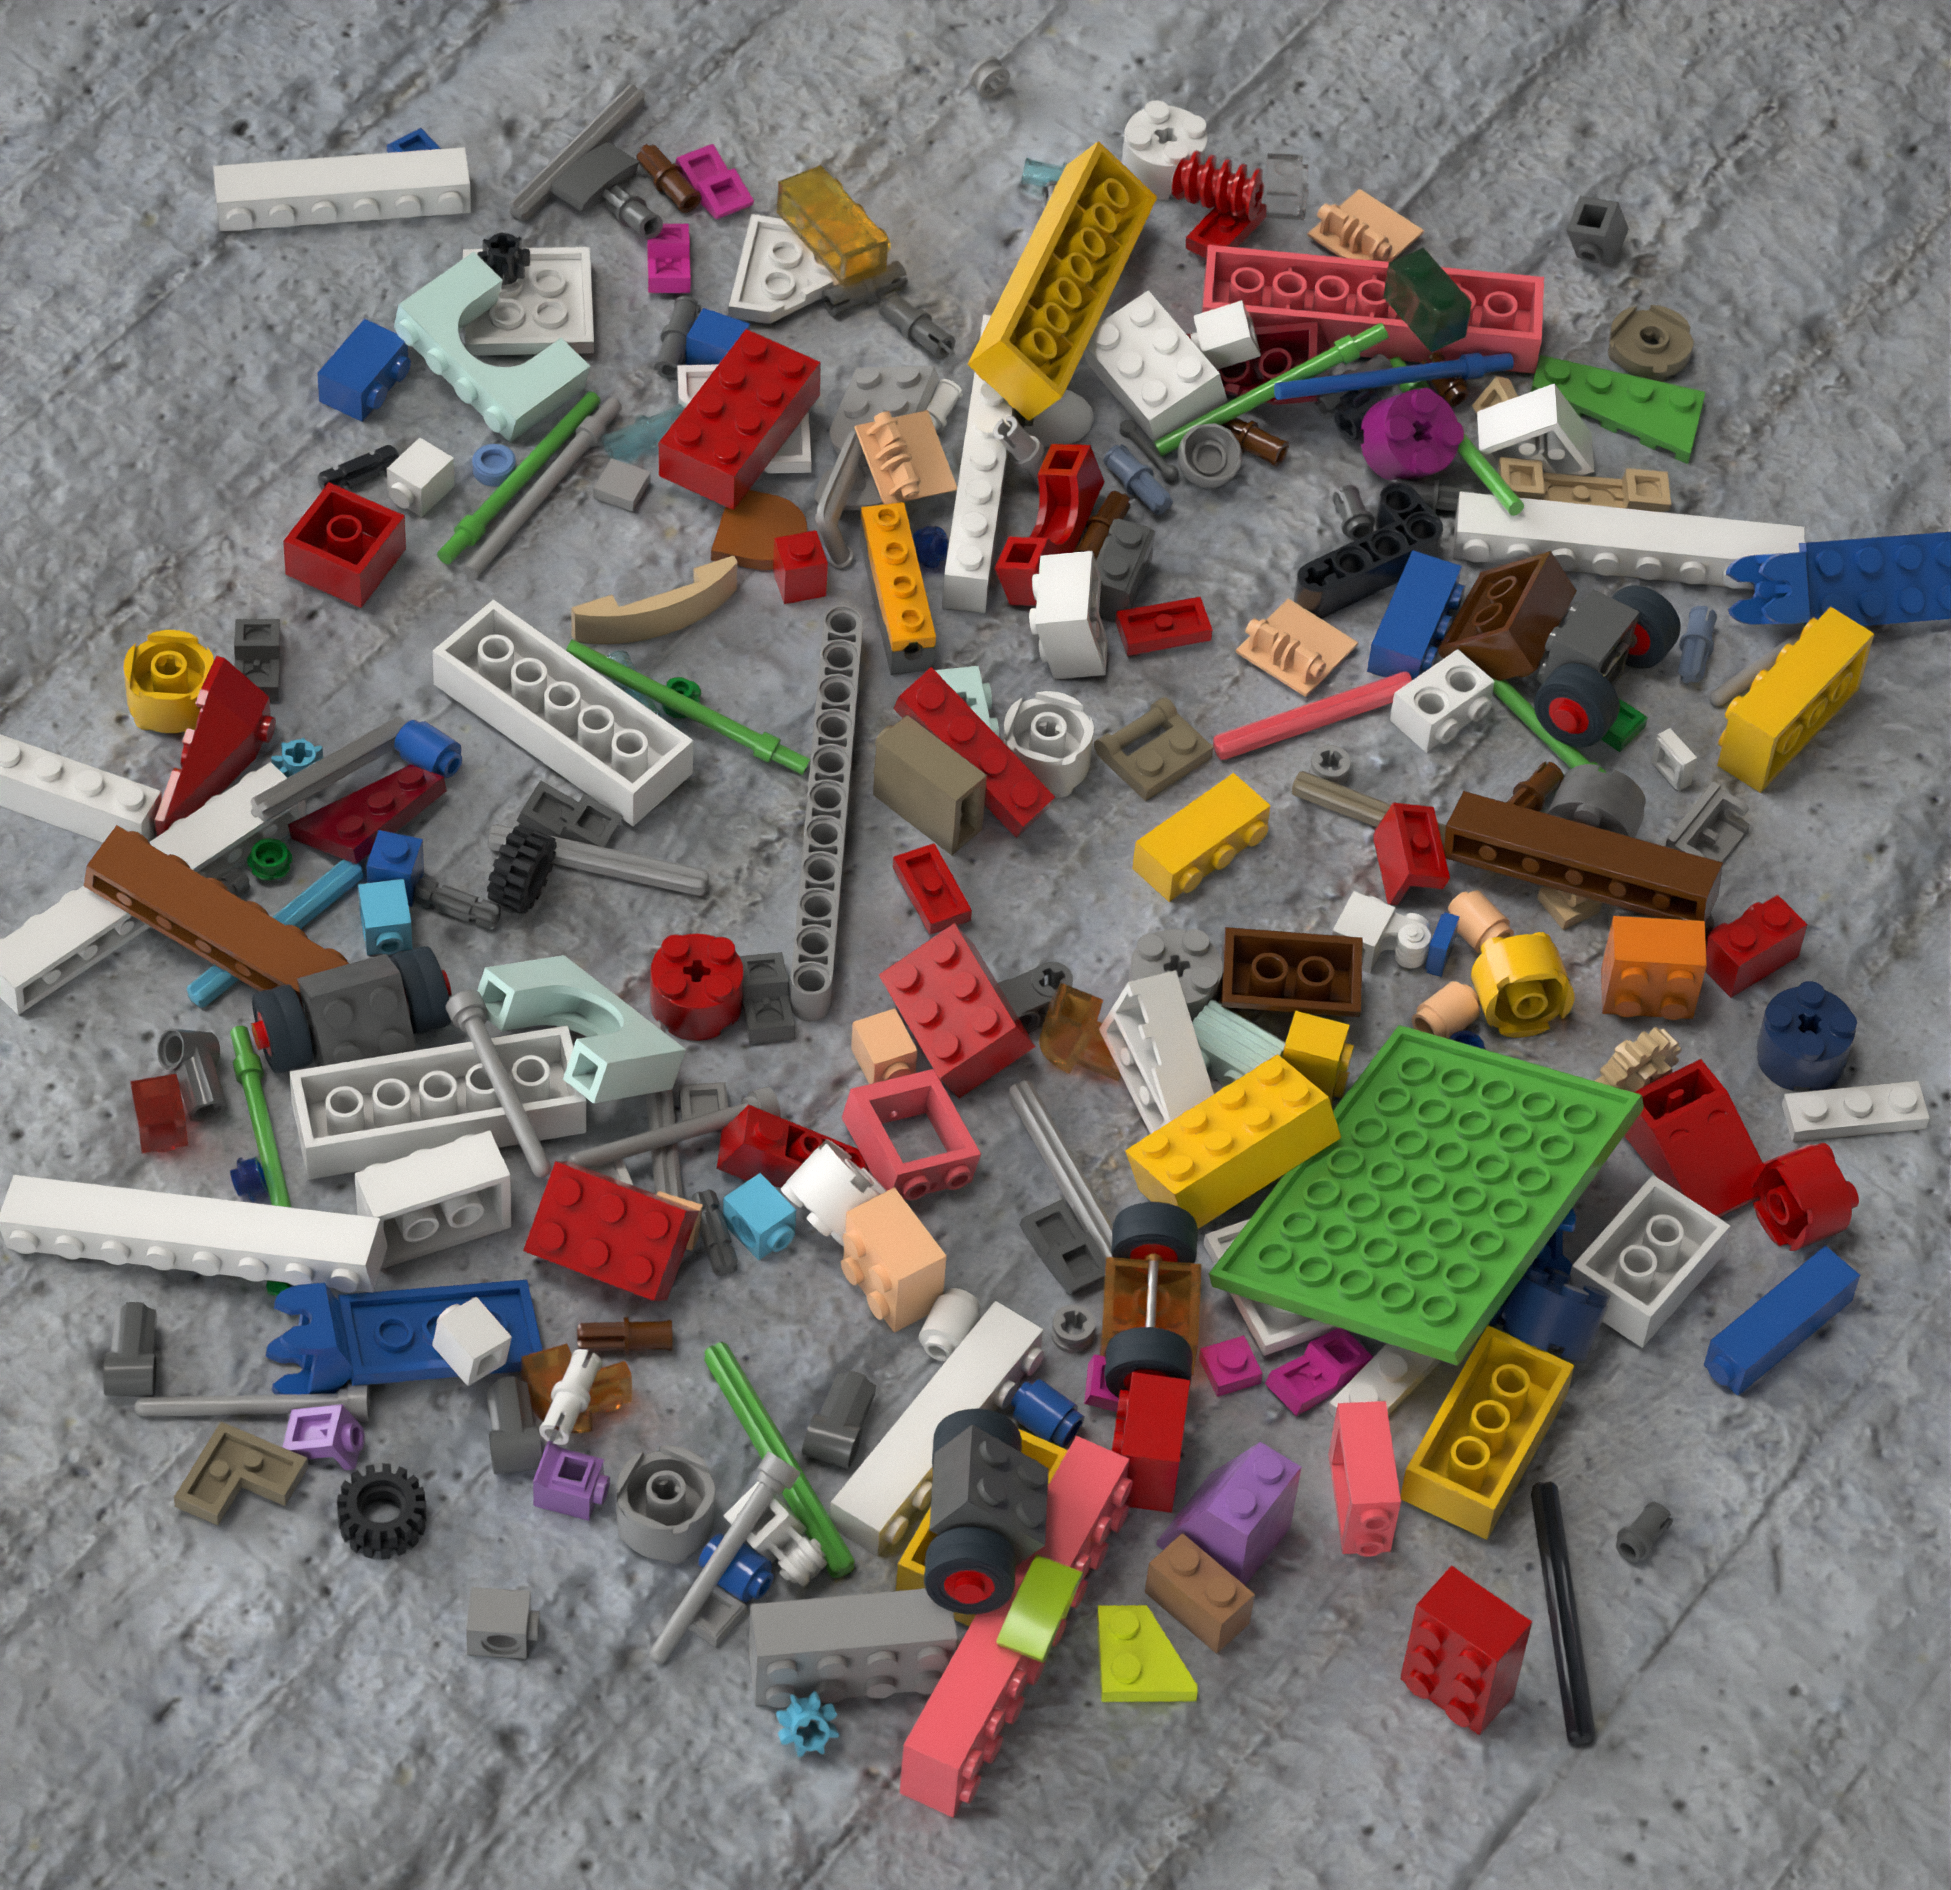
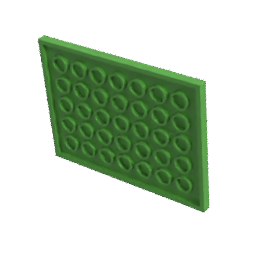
(1431, 1196)

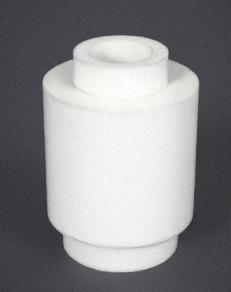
(949, 1323)

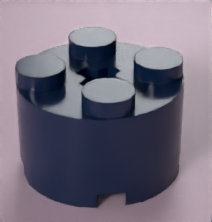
(1805, 1038)
(1553, 1313)

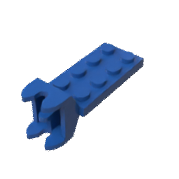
(1862, 578)
(387, 1333)

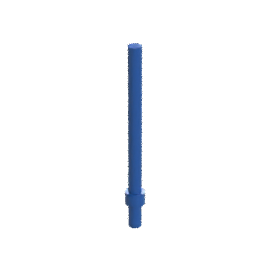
(1467, 366)

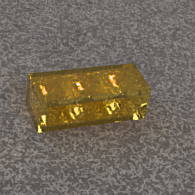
(833, 226)

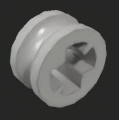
(989, 77)
(1331, 755)
(1068, 1341)

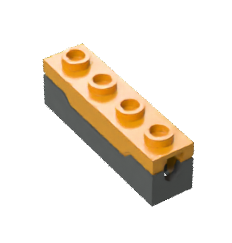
(897, 588)

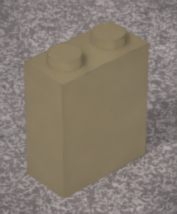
(929, 784)

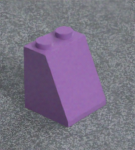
(1240, 1510)

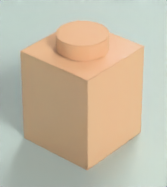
(883, 1047)

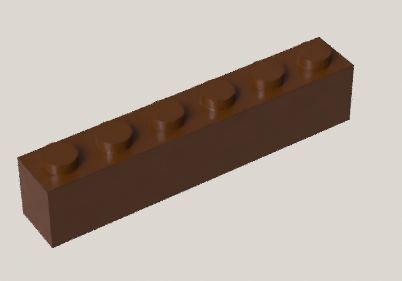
(1581, 859)

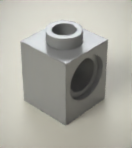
(500, 1623)

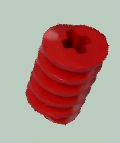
(1218, 186)

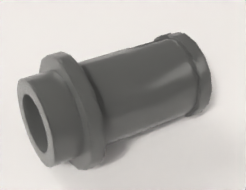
(1355, 518)
(1636, 1540)

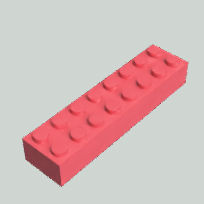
(1349, 299)
(986, 1680)

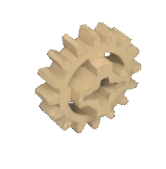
(1641, 1061)

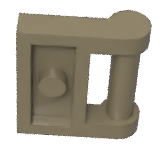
(1160, 760)

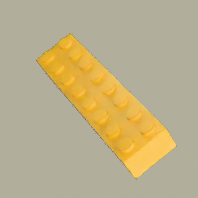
(1062, 281)

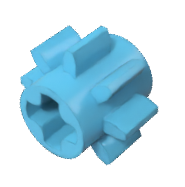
(296, 756)
(800, 1713)

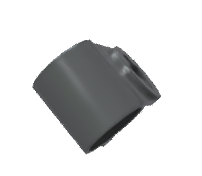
(1031, 996)

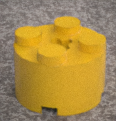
(165, 680)
(1522, 984)

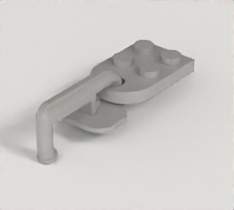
(850, 481)

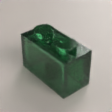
(1427, 299)

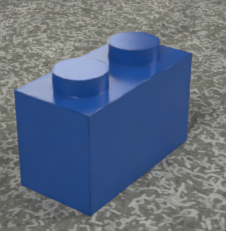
(363, 370)

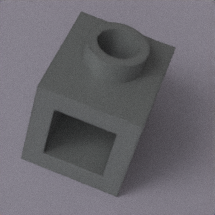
(1597, 230)

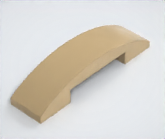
(1636, 490)
(607, 623)

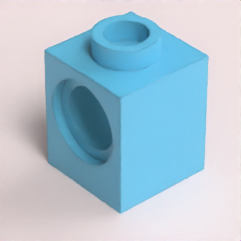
(385, 917)
(760, 1217)

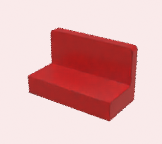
(1410, 850)

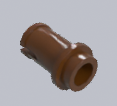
(1452, 389)

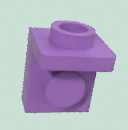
(325, 1433)

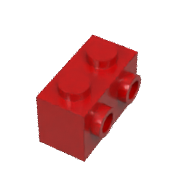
(1754, 945)

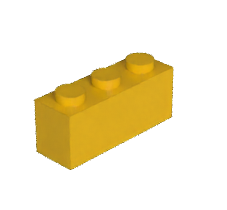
(1201, 837)

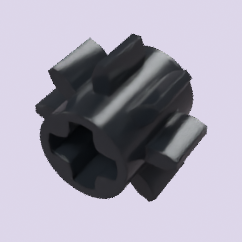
(505, 256)
(1352, 411)

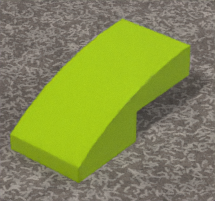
(1039, 1608)

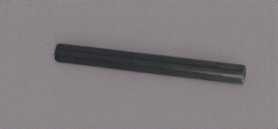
(1562, 1613)

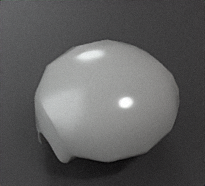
(1209, 455)

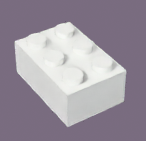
(1153, 367)
(437, 1197)
(1651, 1258)

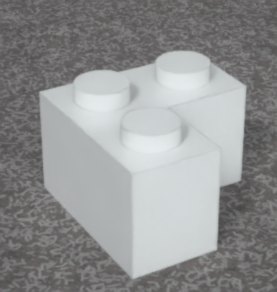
(1537, 428)
(1069, 616)

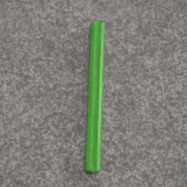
(768, 1439)

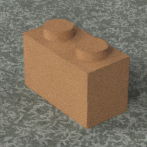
(1199, 1593)

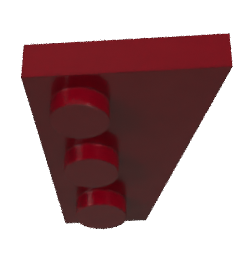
(352, 823)

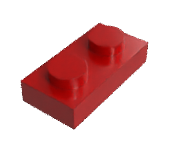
(1222, 230)
(1163, 626)
(932, 888)

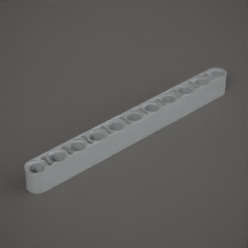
(826, 814)

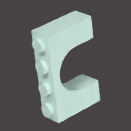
(505, 396)
(621, 1049)

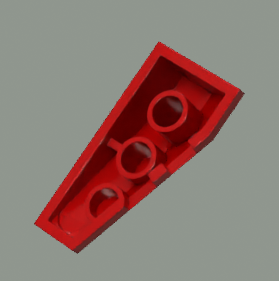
(226, 741)

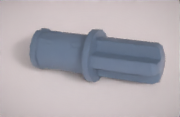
(1138, 479)
(1696, 644)

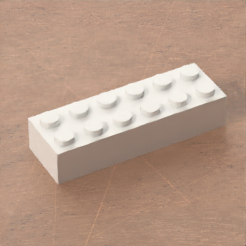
(563, 712)
(429, 1098)

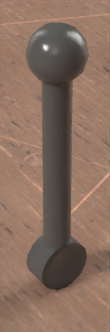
(1128, 429)

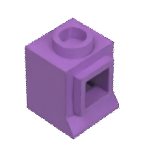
(567, 1495)

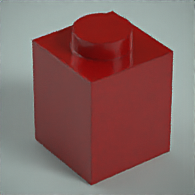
(800, 567)

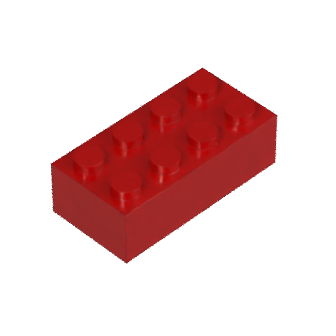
(739, 419)

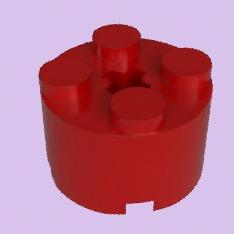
(696, 985)
(1803, 1196)

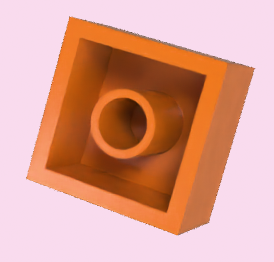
(1653, 967)

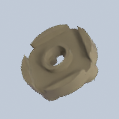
(1648, 360)

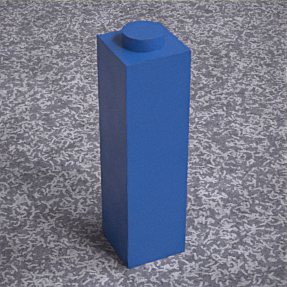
(1781, 1320)

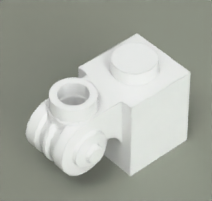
(1384, 930)
(780, 1537)

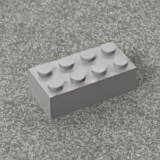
(849, 1646)

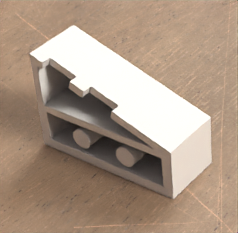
(1157, 1049)

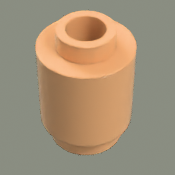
(1478, 919)
(1447, 1010)

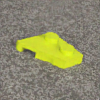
(1139, 1659)

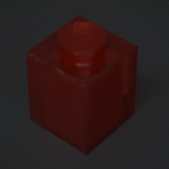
(159, 1113)

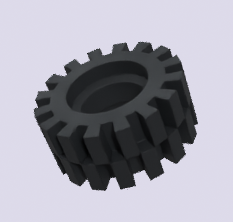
(521, 869)
(381, 1535)

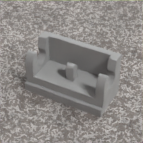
(1710, 826)

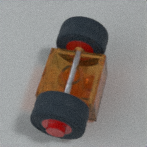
(1150, 1295)

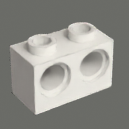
(1442, 701)

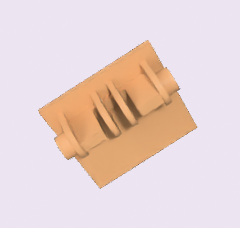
(1364, 229)
(905, 457)
(1295, 647)

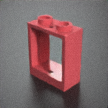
(903, 1098)
(1364, 1478)

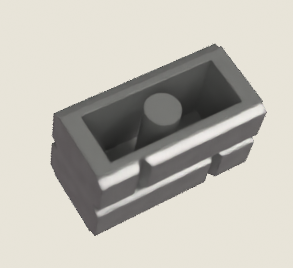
(1123, 566)

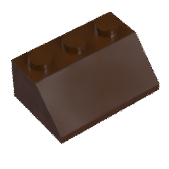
(1511, 616)
(1291, 972)

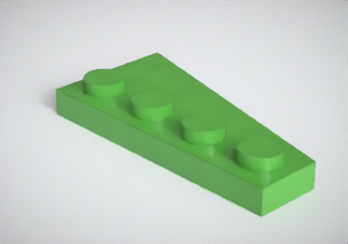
(1643, 407)

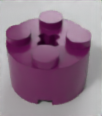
(1410, 435)

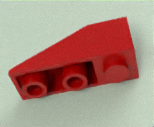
(770, 1146)

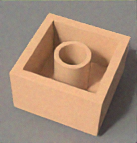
(893, 1260)

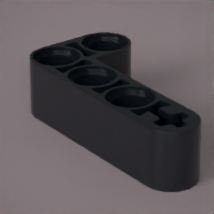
(1373, 560)

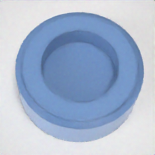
(493, 464)

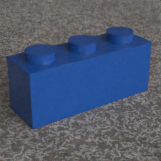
(1416, 617)

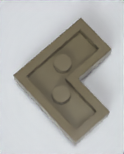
(236, 1462)

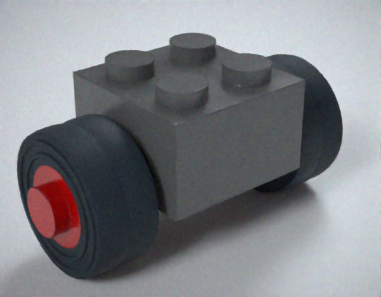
(1590, 656)
(352, 1011)
(983, 1509)

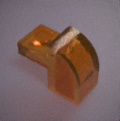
(1073, 1033)
(547, 1367)

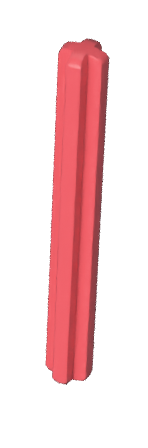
(1309, 717)

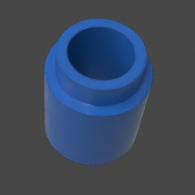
(428, 748)
(1046, 1412)
(747, 1573)

